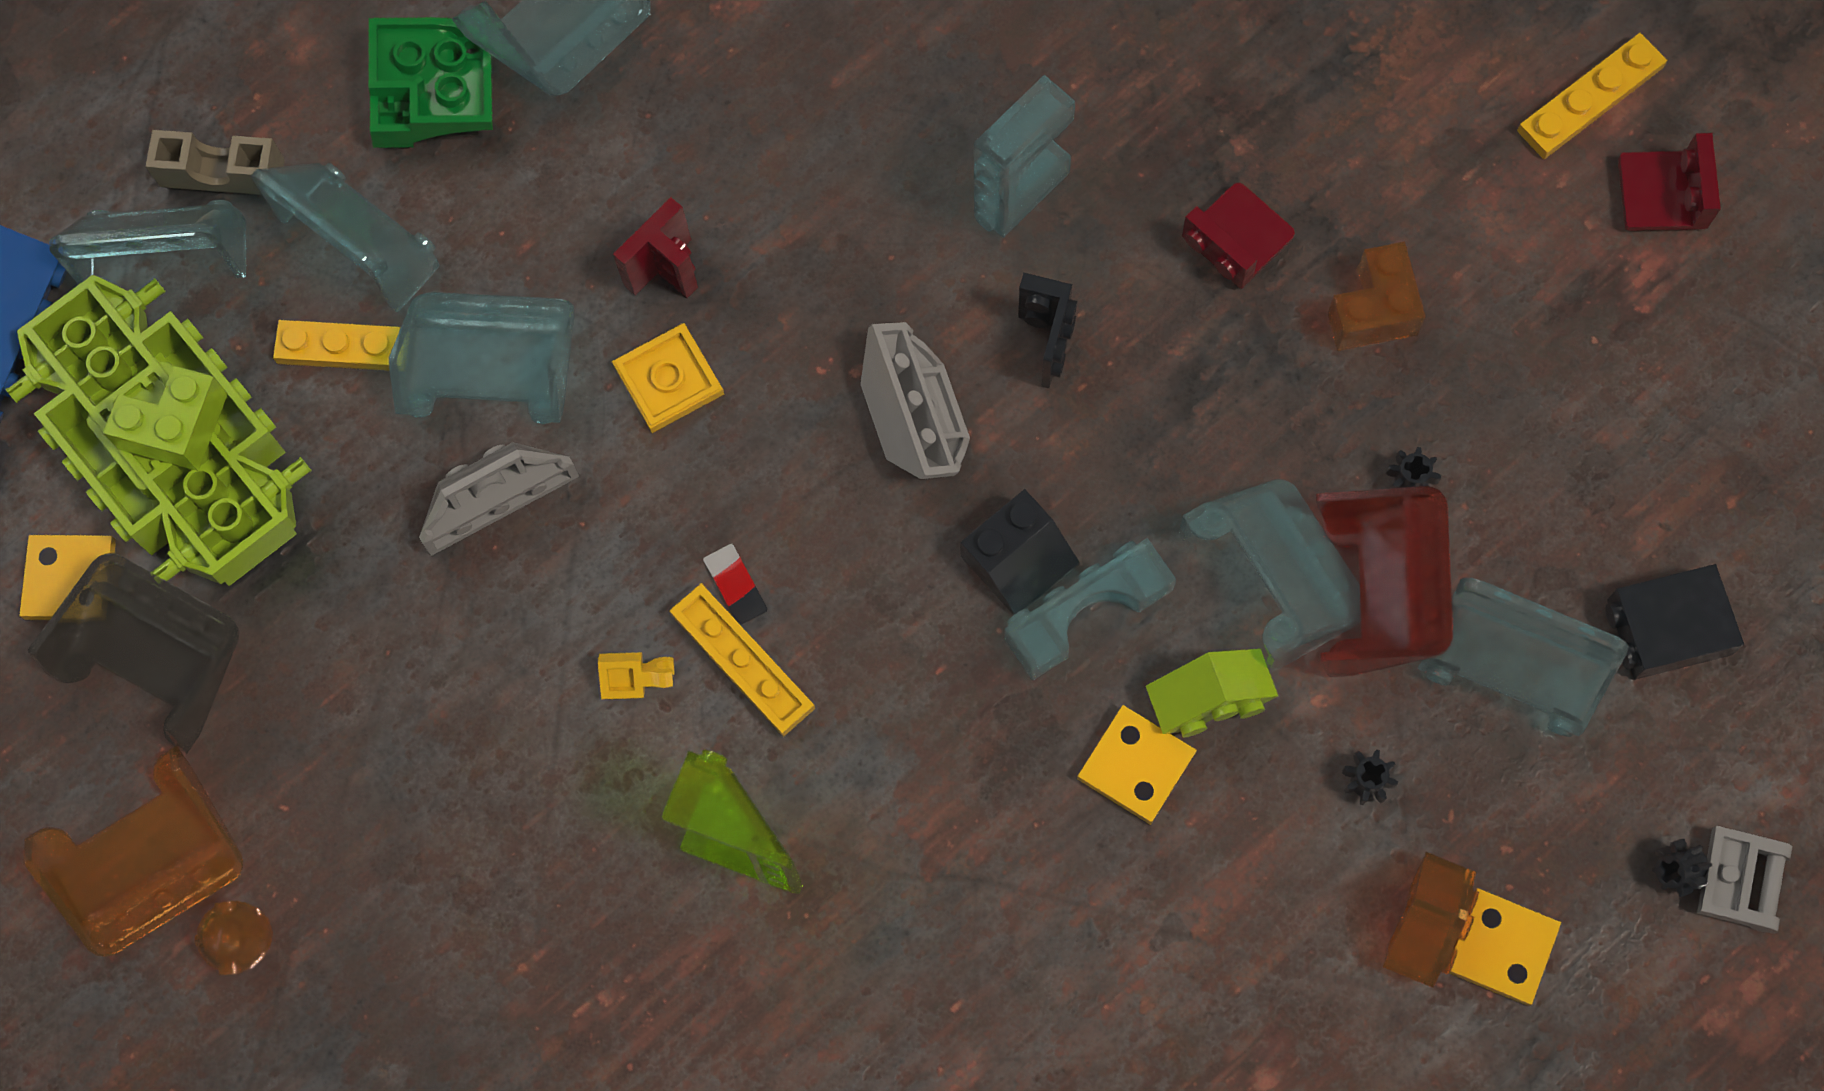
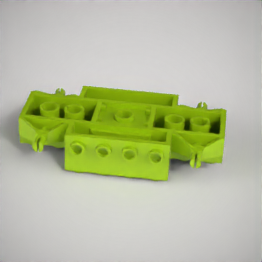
(212, 518)

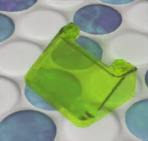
(726, 823)

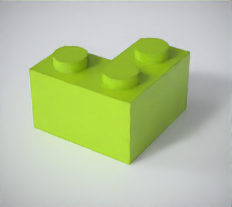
(174, 429)
(1212, 688)

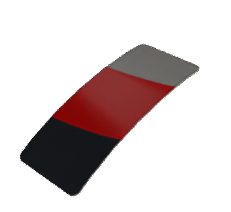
(735, 584)

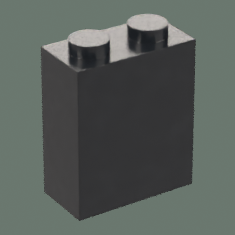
(1674, 621)

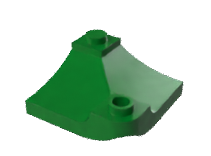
(425, 81)

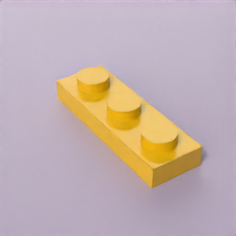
(334, 344)

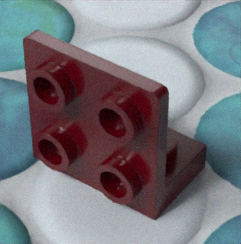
(1670, 187)

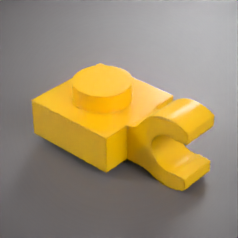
(627, 676)

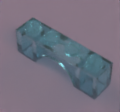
(1133, 579)

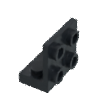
(1044, 304)

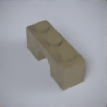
(186, 163)

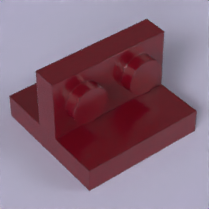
(658, 249)

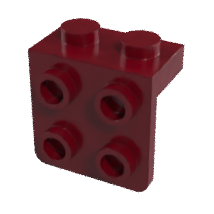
(1237, 234)

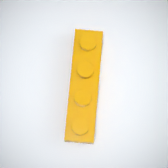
(1592, 96)
(742, 660)

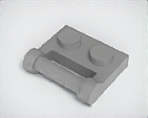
(1732, 874)

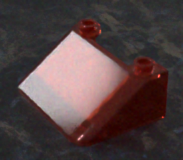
(1400, 572)

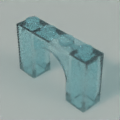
(1018, 158)

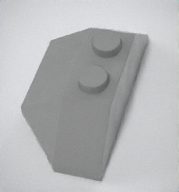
(912, 403)
(491, 490)

